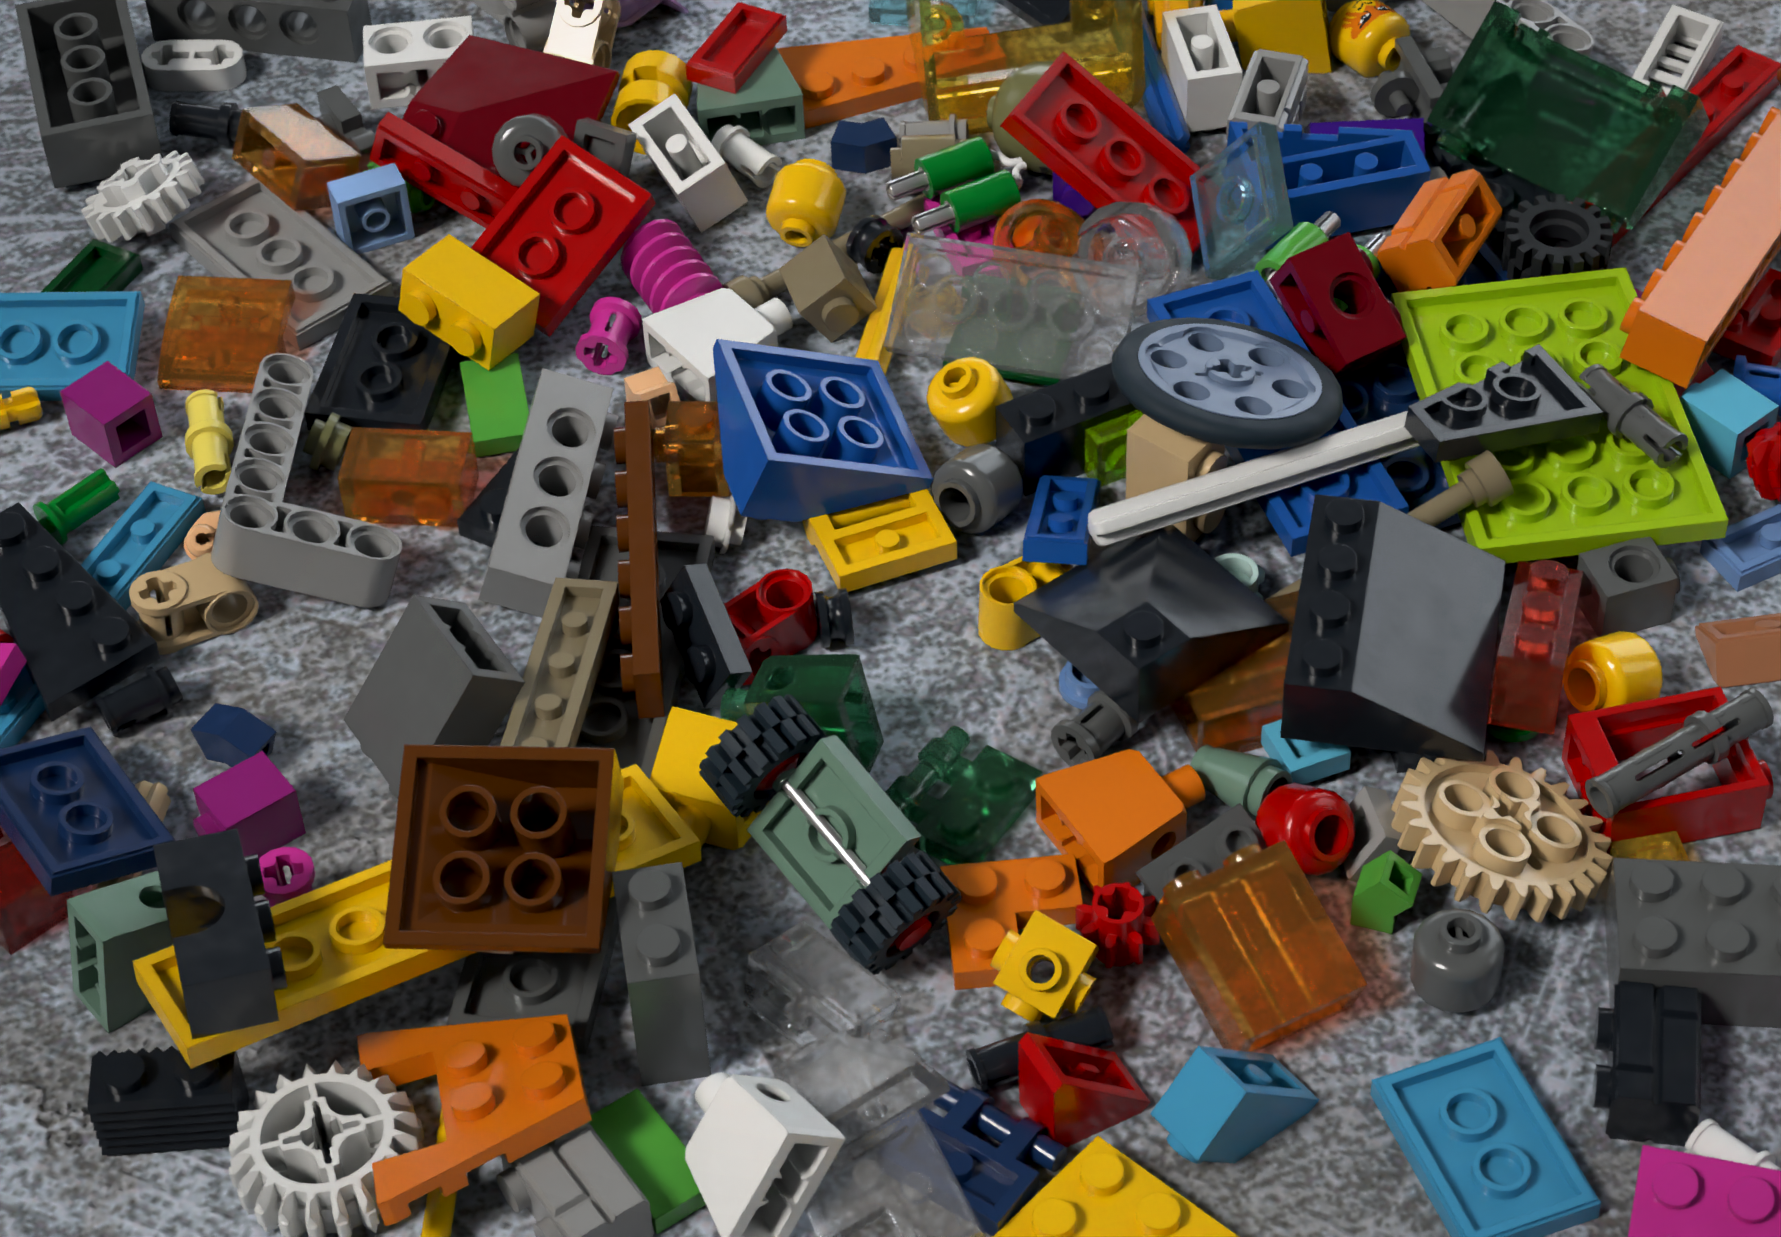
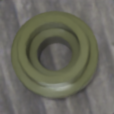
(327, 442)

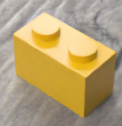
(468, 302)

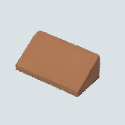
(1742, 649)

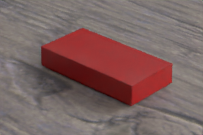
(736, 47)

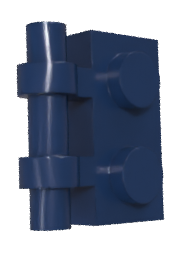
(992, 1177)

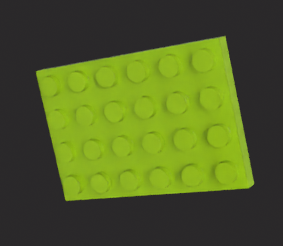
(1577, 489)

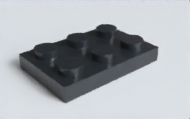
(381, 369)

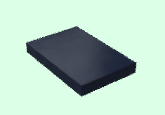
(75, 812)

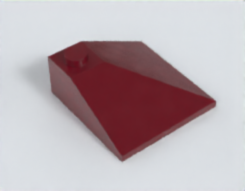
(497, 81)

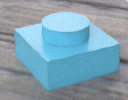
(1304, 759)

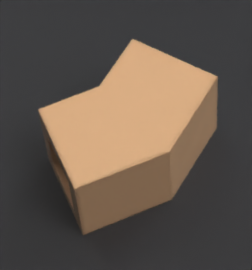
(654, 387)

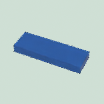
(1059, 520)

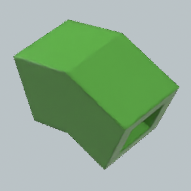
(1383, 891)

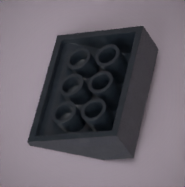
(1391, 634)

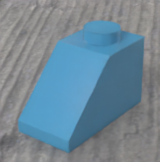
(1229, 1104)

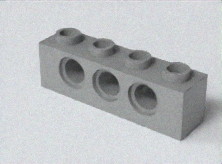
(564, 413)

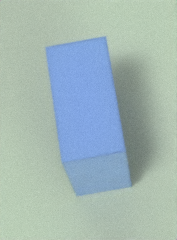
(371, 209)

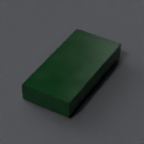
(98, 269)

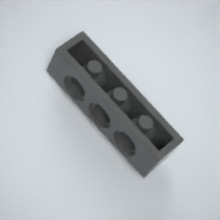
(267, 26)

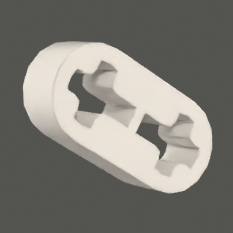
(193, 65)

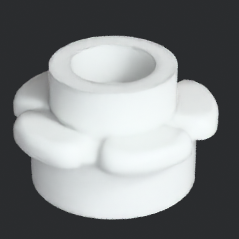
(724, 523)

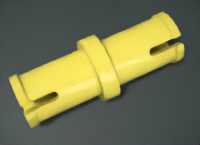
(208, 441)

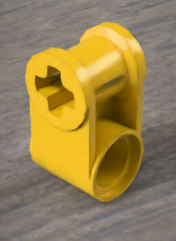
(999, 590)

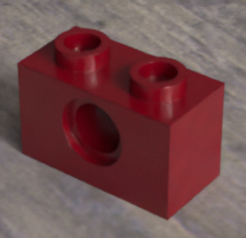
(1338, 339)

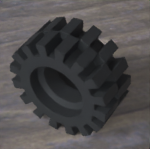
(1558, 224)

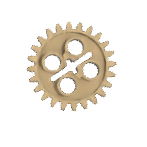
(1501, 835)

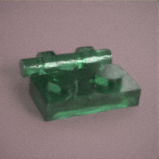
(977, 807)

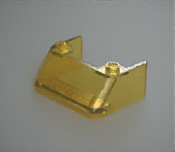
(965, 72)

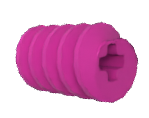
(665, 266)

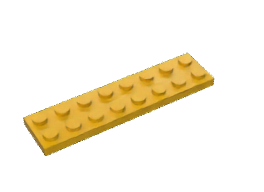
(337, 933)

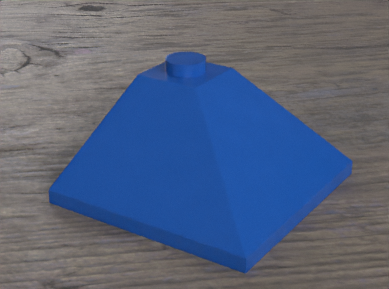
(810, 432)

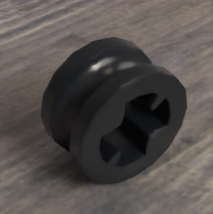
(872, 242)
(834, 617)

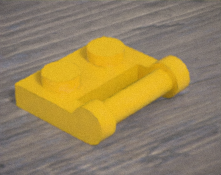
(882, 539)

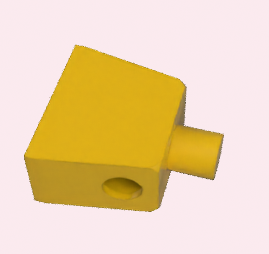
(1281, 26)
(678, 779)

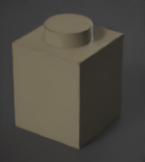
(827, 288)

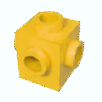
(1039, 942)

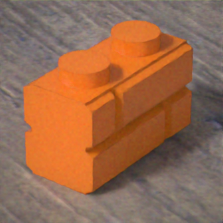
(1440, 232)

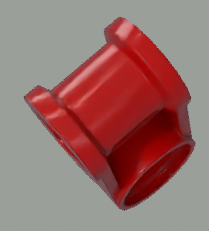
(774, 617)

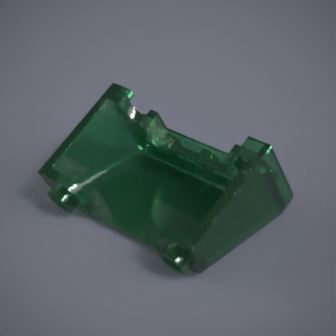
(1565, 119)

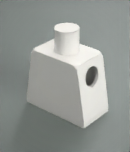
(684, 336)
(758, 1154)

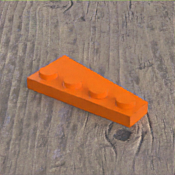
(855, 76)

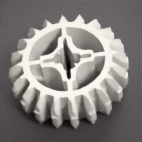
(281, 1153)

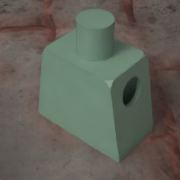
(765, 105)
(105, 936)

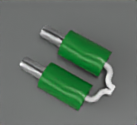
(965, 183)

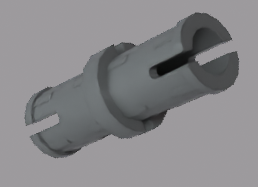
(1633, 416)

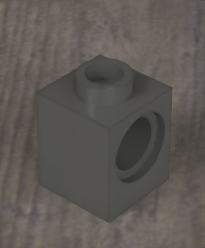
(1627, 586)

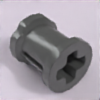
(1092, 730)

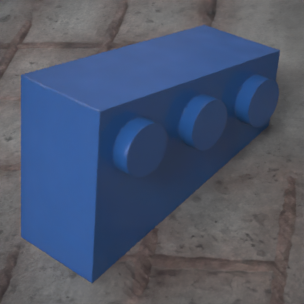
(1358, 174)

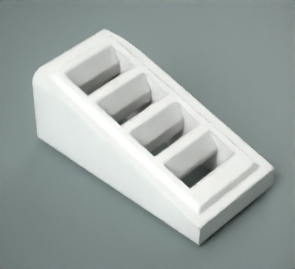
(1689, 29)

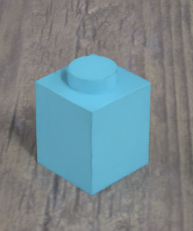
(1725, 418)

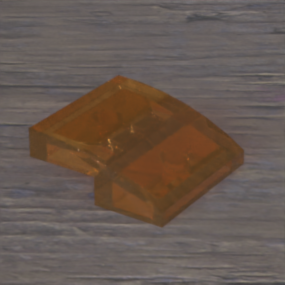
(222, 332)

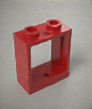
(1611, 734)

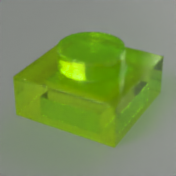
(1107, 448)

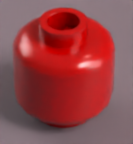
(1312, 823)

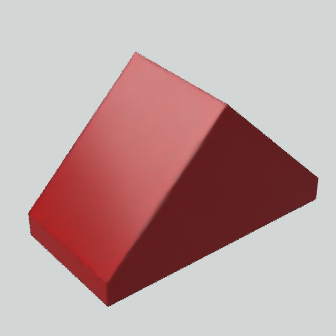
(1075, 1088)

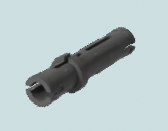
(1739, 720)

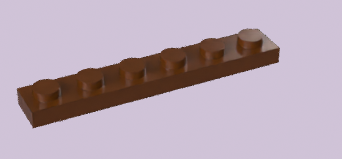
(640, 574)

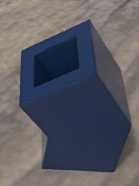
(862, 146)
(232, 735)

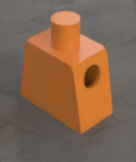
(1116, 814)

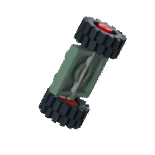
(831, 832)

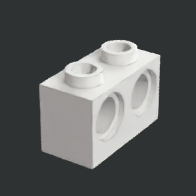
(406, 55)

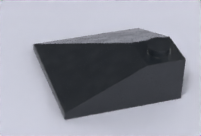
(1150, 619)

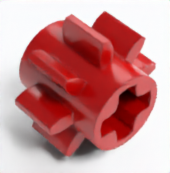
(1118, 923)

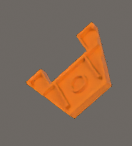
(500, 1092)

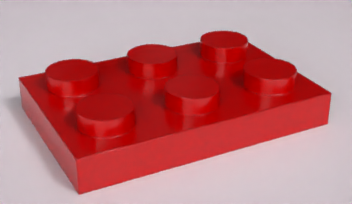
(564, 228)

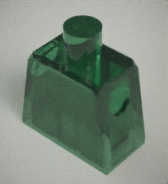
(827, 687)

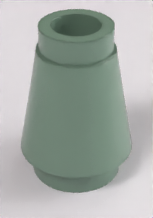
(1238, 776)

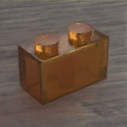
(292, 154)
(408, 476)

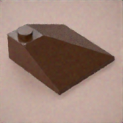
(504, 848)

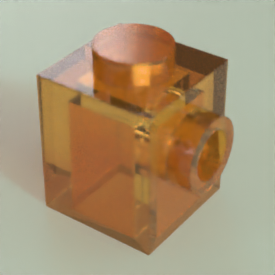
(692, 449)

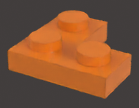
(1002, 899)

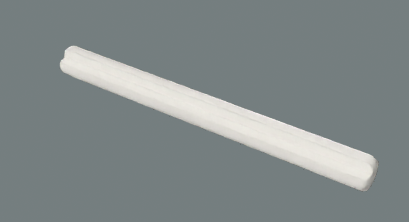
(1249, 480)

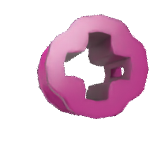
(625, 328)
(274, 879)

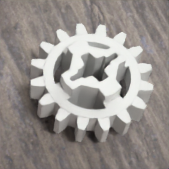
(143, 196)

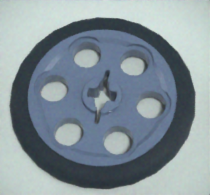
(1227, 383)

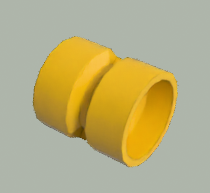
(646, 83)

